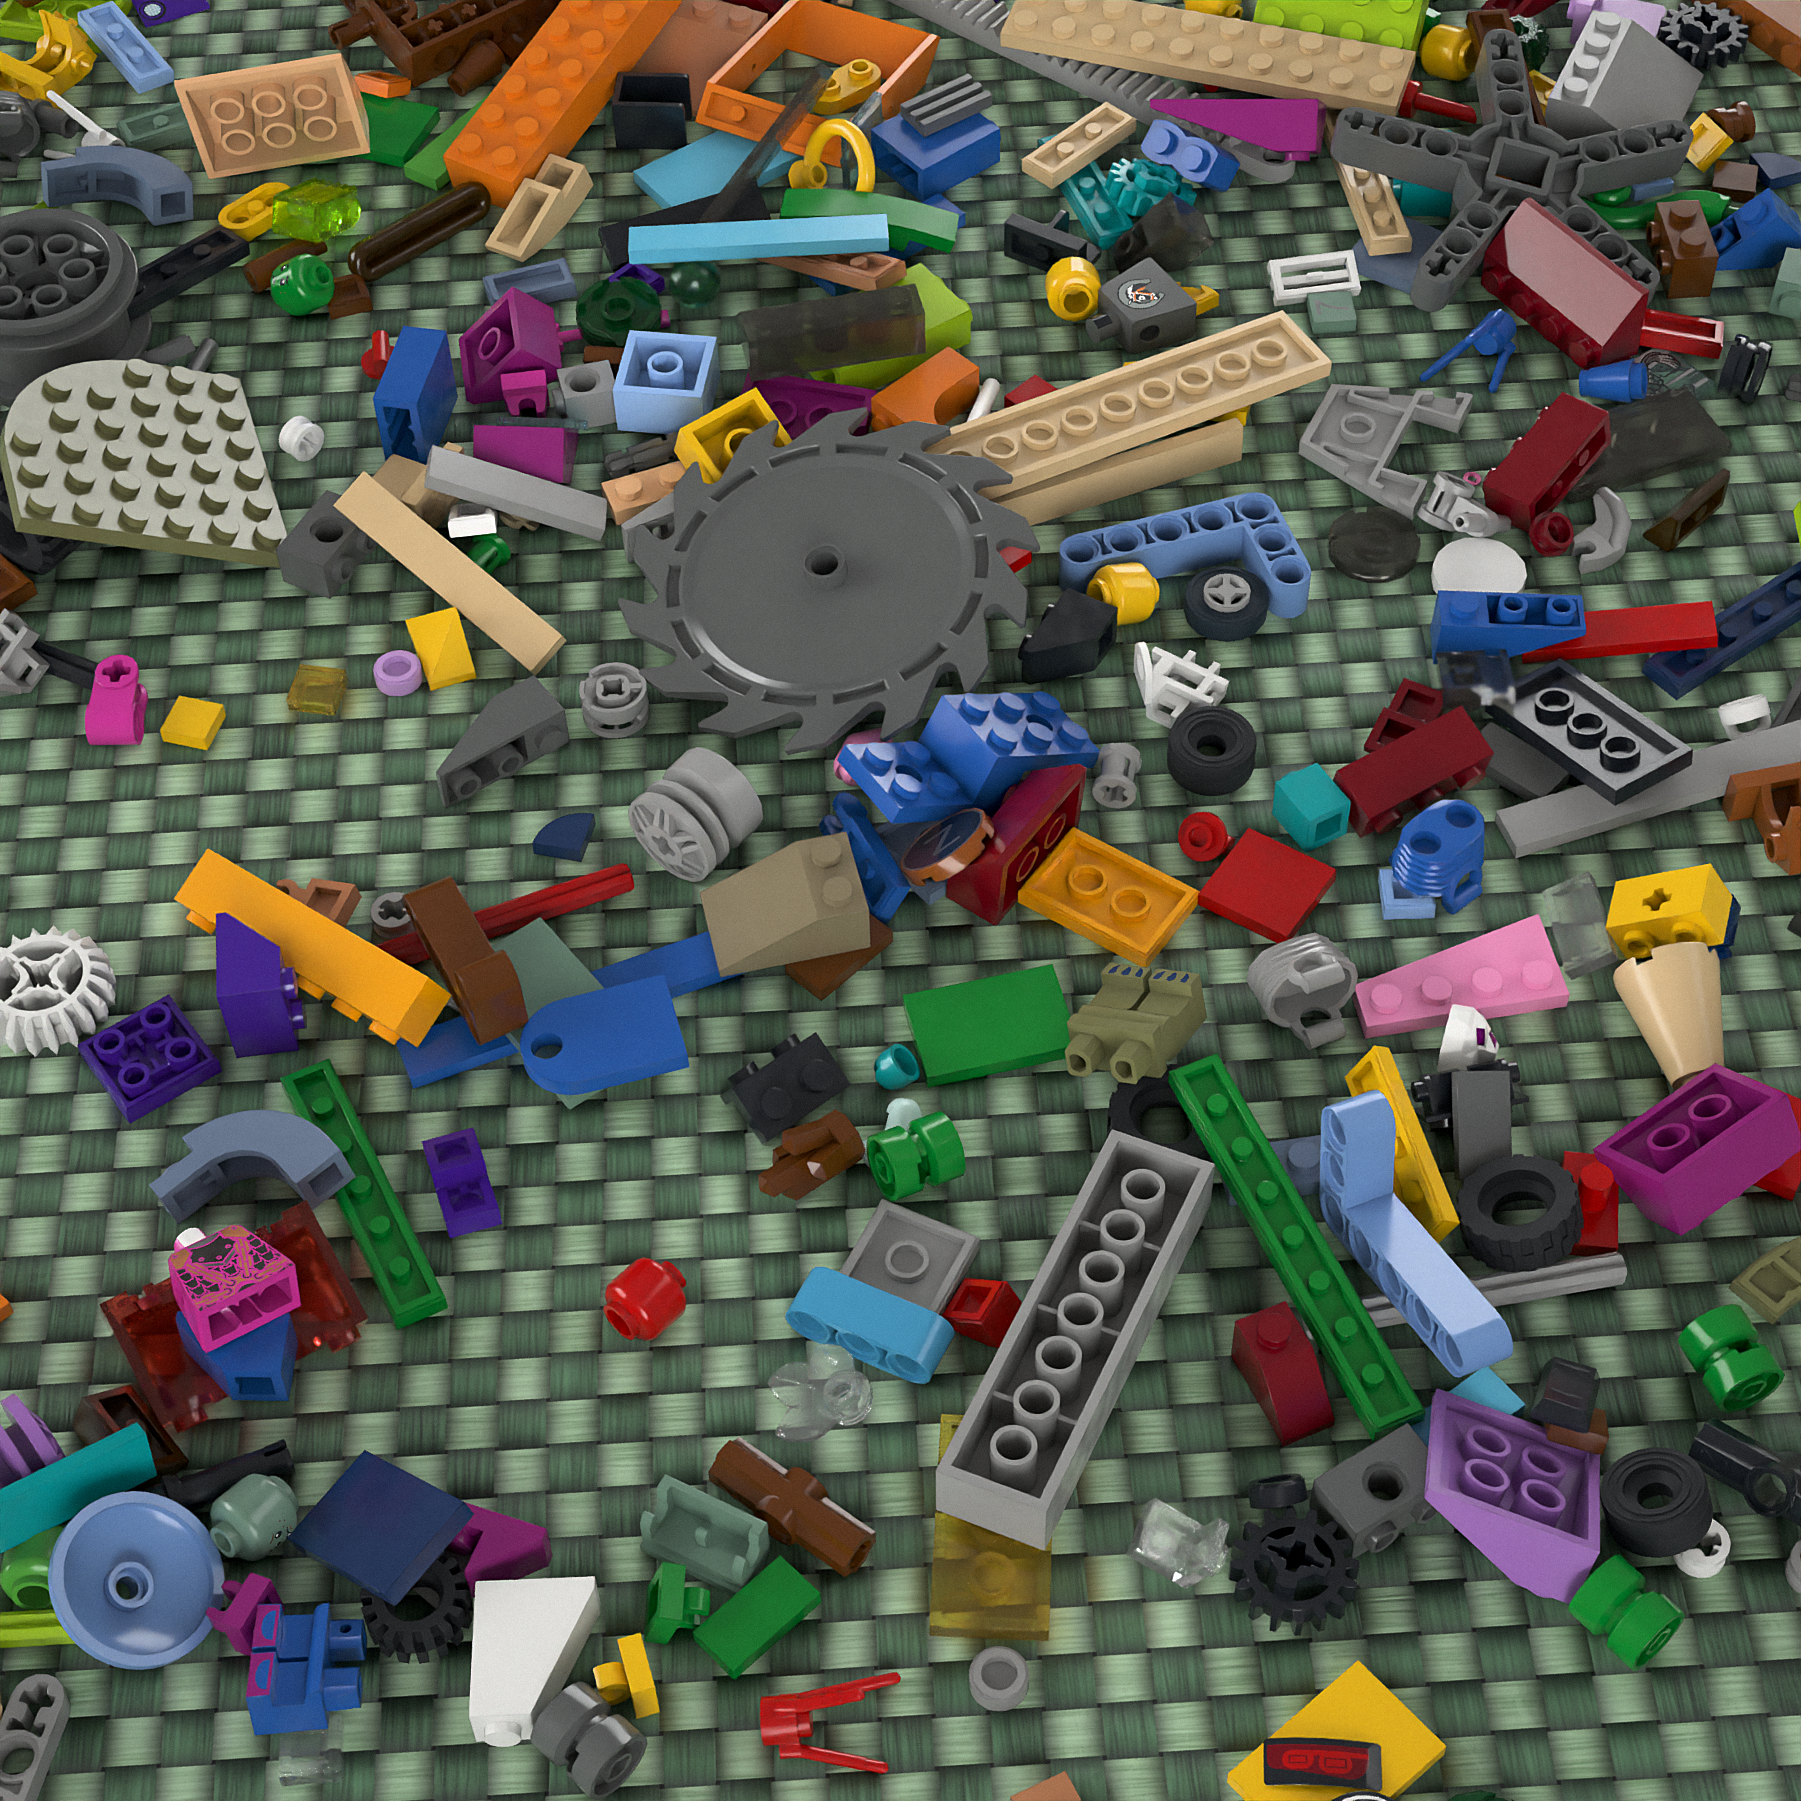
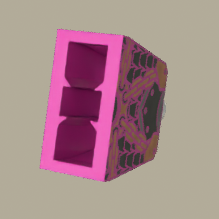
(230, 1283)

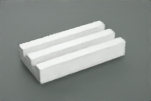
(1299, 295)

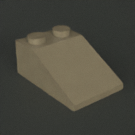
(788, 907)

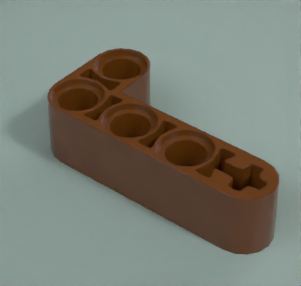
(474, 974)

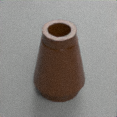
(478, 66)

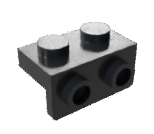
(787, 1087)

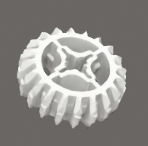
(41, 991)

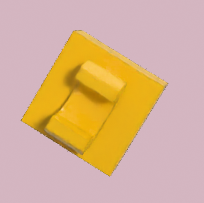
(630, 1678)

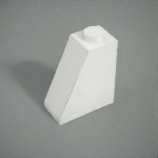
(525, 1650)

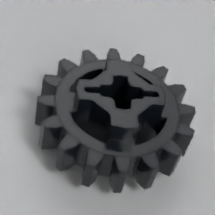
(1704, 34)
(1293, 1597)

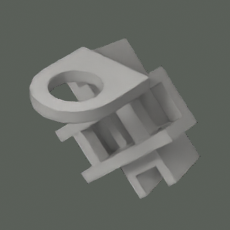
(18, 655)

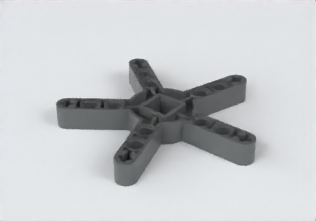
(1515, 149)

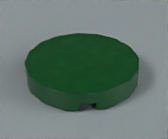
(613, 308)

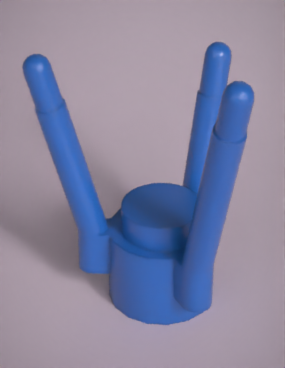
(1489, 337)

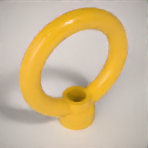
(812, 173)

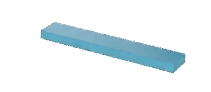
(758, 239)

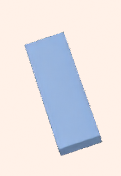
(125, 47)

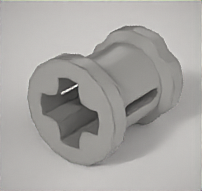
(1117, 775)

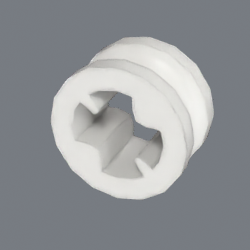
(301, 438)
(1701, 1566)

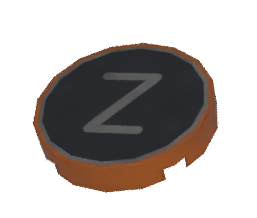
(947, 846)

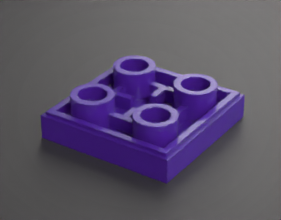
(149, 1058)

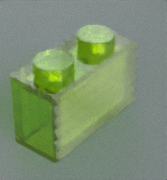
(315, 210)

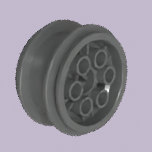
(64, 296)

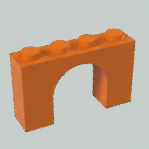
(928, 393)

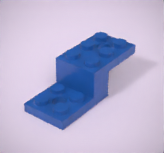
(967, 755)

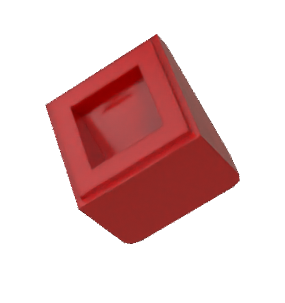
(983, 1310)

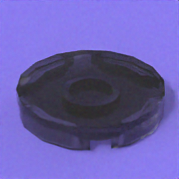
(1373, 545)

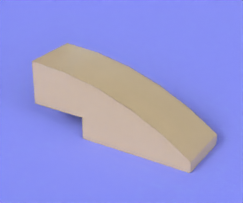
(540, 208)

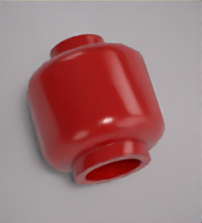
(645, 1299)

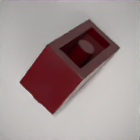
(1282, 1372)

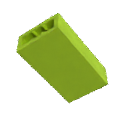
(946, 325)

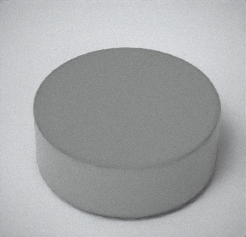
(999, 1678)

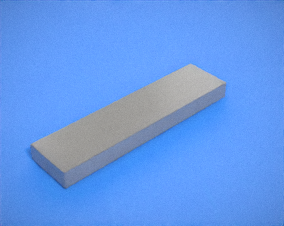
(515, 493)

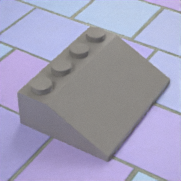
(1619, 80)

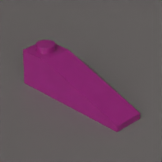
(1273, 124)

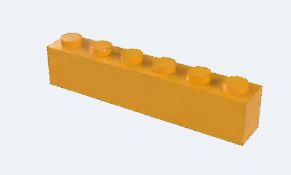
(321, 951)

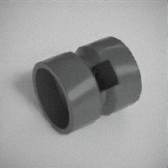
(583, 1735)

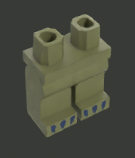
(1135, 1022)

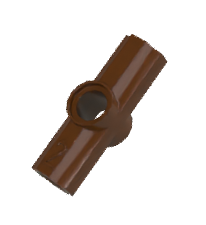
(792, 1505)

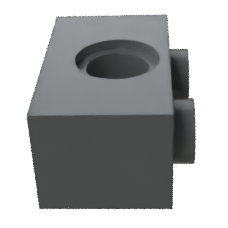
(323, 549)
(1389, 1465)

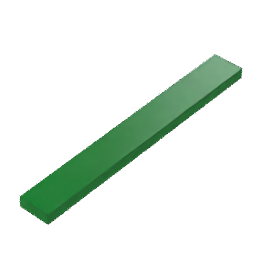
(1296, 1248)

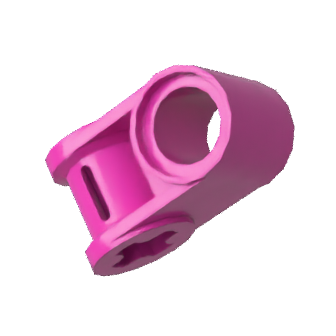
(116, 703)

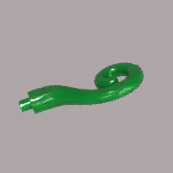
(1714, 206)

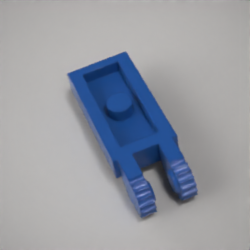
(878, 872)

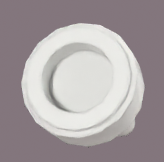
(1743, 711)

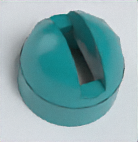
(896, 1068)

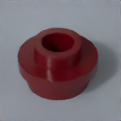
(1551, 533)

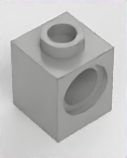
(586, 393)

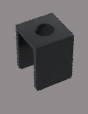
(651, 110)

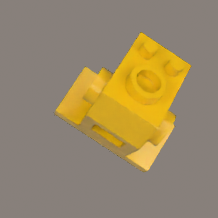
(58, 65)

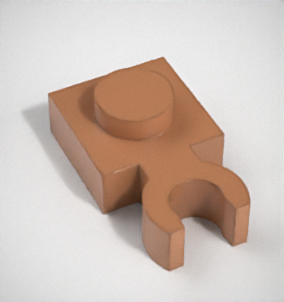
(326, 897)

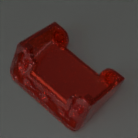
(154, 1349)

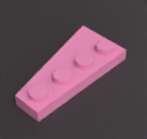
(1495, 973)

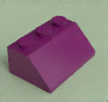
(1701, 1147)

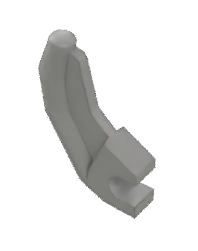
(1607, 538)

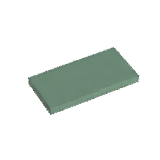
(546, 974)

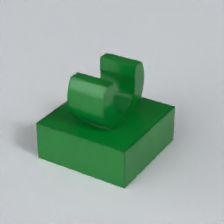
(672, 1604)

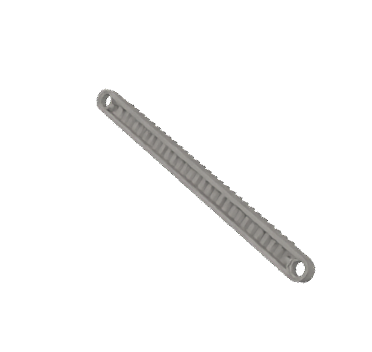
(1123, 88)

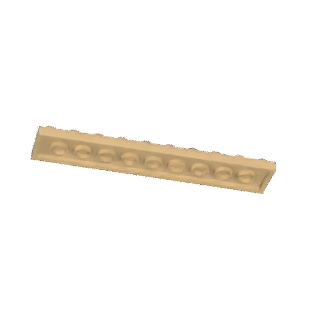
(1214, 51)
(1140, 402)

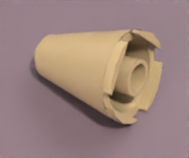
(1676, 1007)

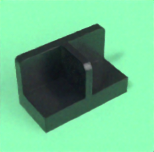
(1045, 245)

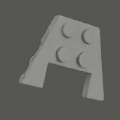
(1361, 431)

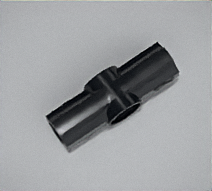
(1749, 1469)

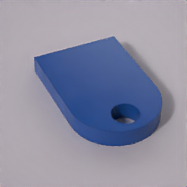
(605, 1038)

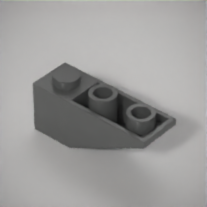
(503, 738)

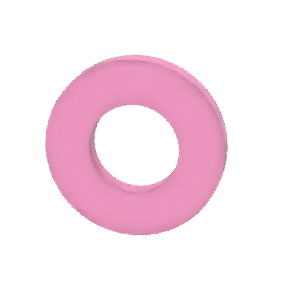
(1472, 474)

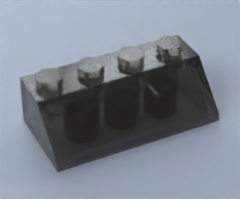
(832, 332)

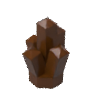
(812, 1156)

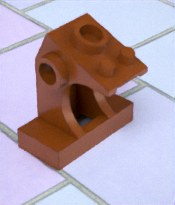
(1774, 812)

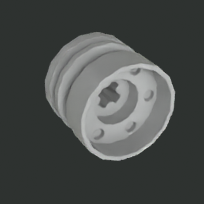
(695, 814)

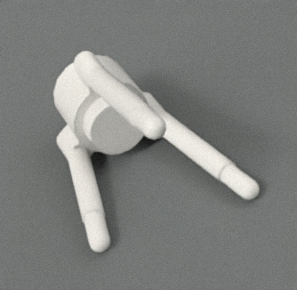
(94, 137)

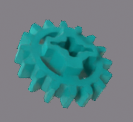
(1144, 184)

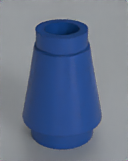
(1616, 381)

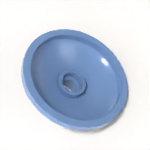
(162, 1560)

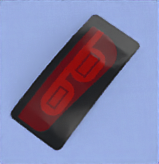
(1322, 1762)

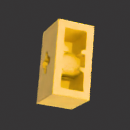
(1668, 910)

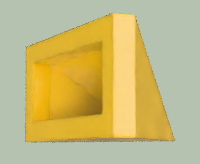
(441, 648)

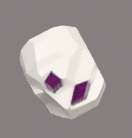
(1466, 1040)

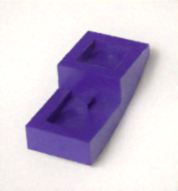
(461, 1182)

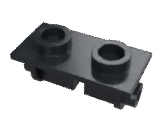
(1436, 1092)

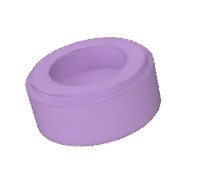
(398, 673)

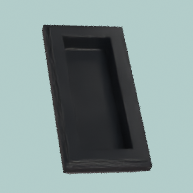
(1566, 1395)

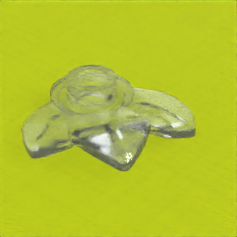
(814, 1392)

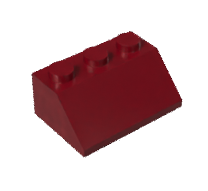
(1025, 832)

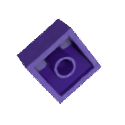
(256, 991)

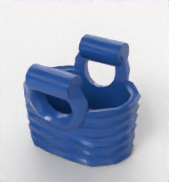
(1439, 851)

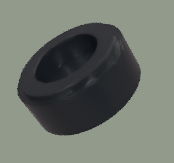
(1277, 1491)

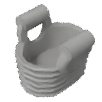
(1302, 978)

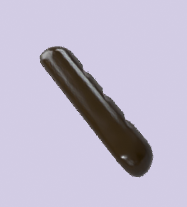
(419, 231)

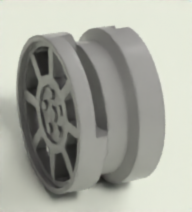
(614, 696)

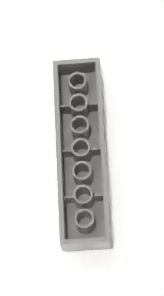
(1074, 1340)

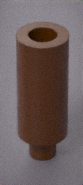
(259, 270)

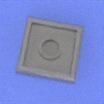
(912, 1256)

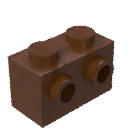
(1682, 249)

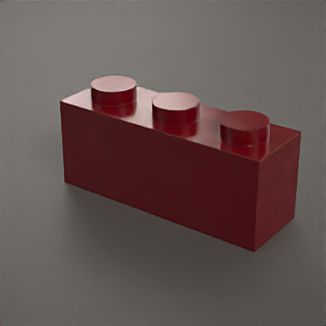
(1547, 460)
(1414, 772)

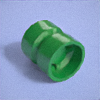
(924, 1153)
(1733, 1364)
(1617, 1605)

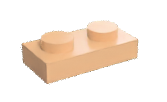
(638, 491)

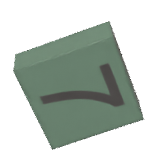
(1331, 312)

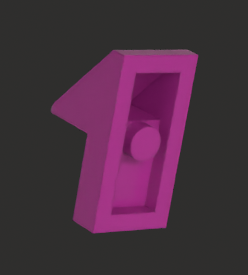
(500, 1547)

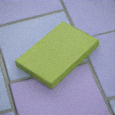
(26, 23)

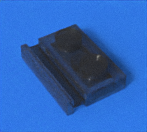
(1474, 679)

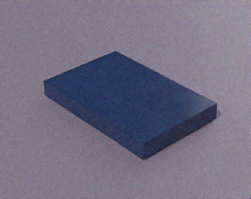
(380, 1527)

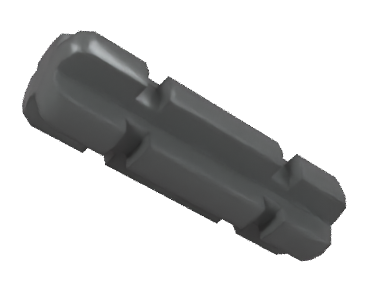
(641, 456)

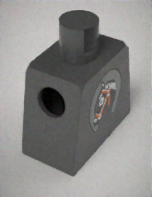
(1143, 310)

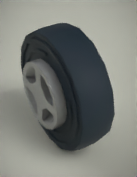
(1226, 603)

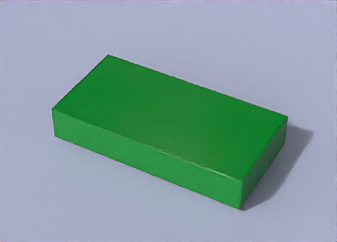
(757, 1617)

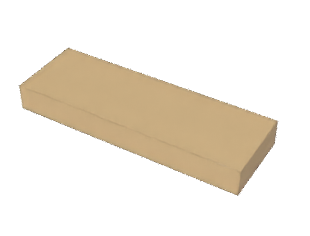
(1079, 145)

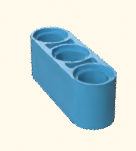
(870, 1324)

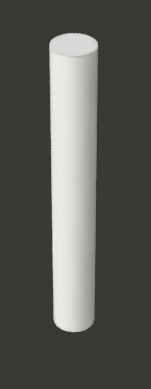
(985, 399)

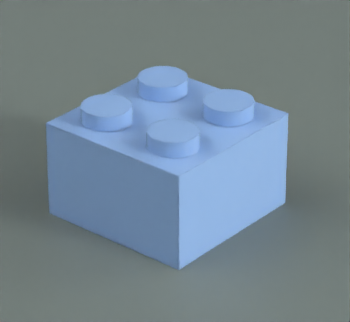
(665, 381)

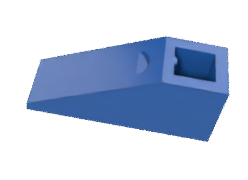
(1504, 621)

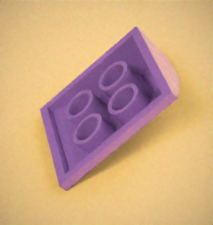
(1515, 1494)

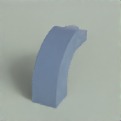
(120, 175)
(249, 1147)

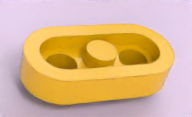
(849, 87)
(252, 212)

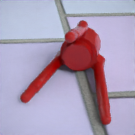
(790, 1718)

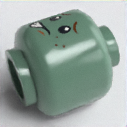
(253, 1517)

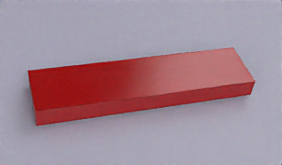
(1637, 632)

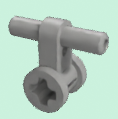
(1454, 509)

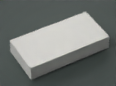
(471, 520)

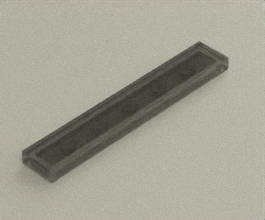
(768, 146)

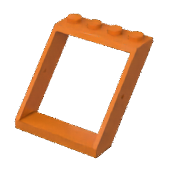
(828, 35)

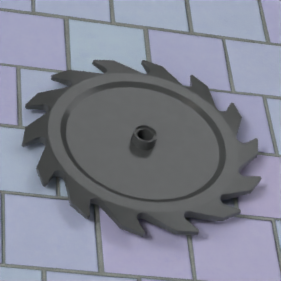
(829, 580)

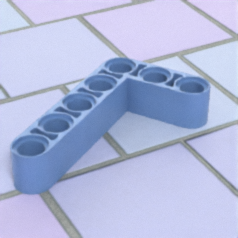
(1196, 538)
(1393, 1244)

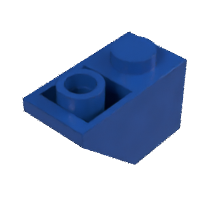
(1757, 234)
(251, 1366)

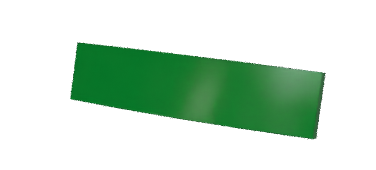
(905, 217)

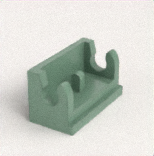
(705, 1535)

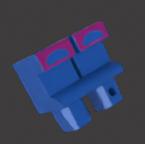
(294, 1669)

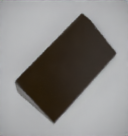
(1689, 512)
(118, 1408)

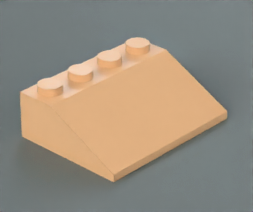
(275, 115)

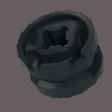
(1740, 365)

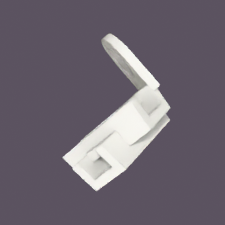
(1163, 691)

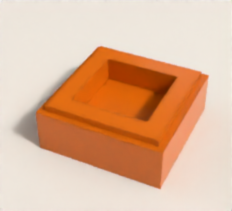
(383, 84)

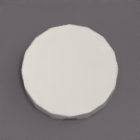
(1478, 566)

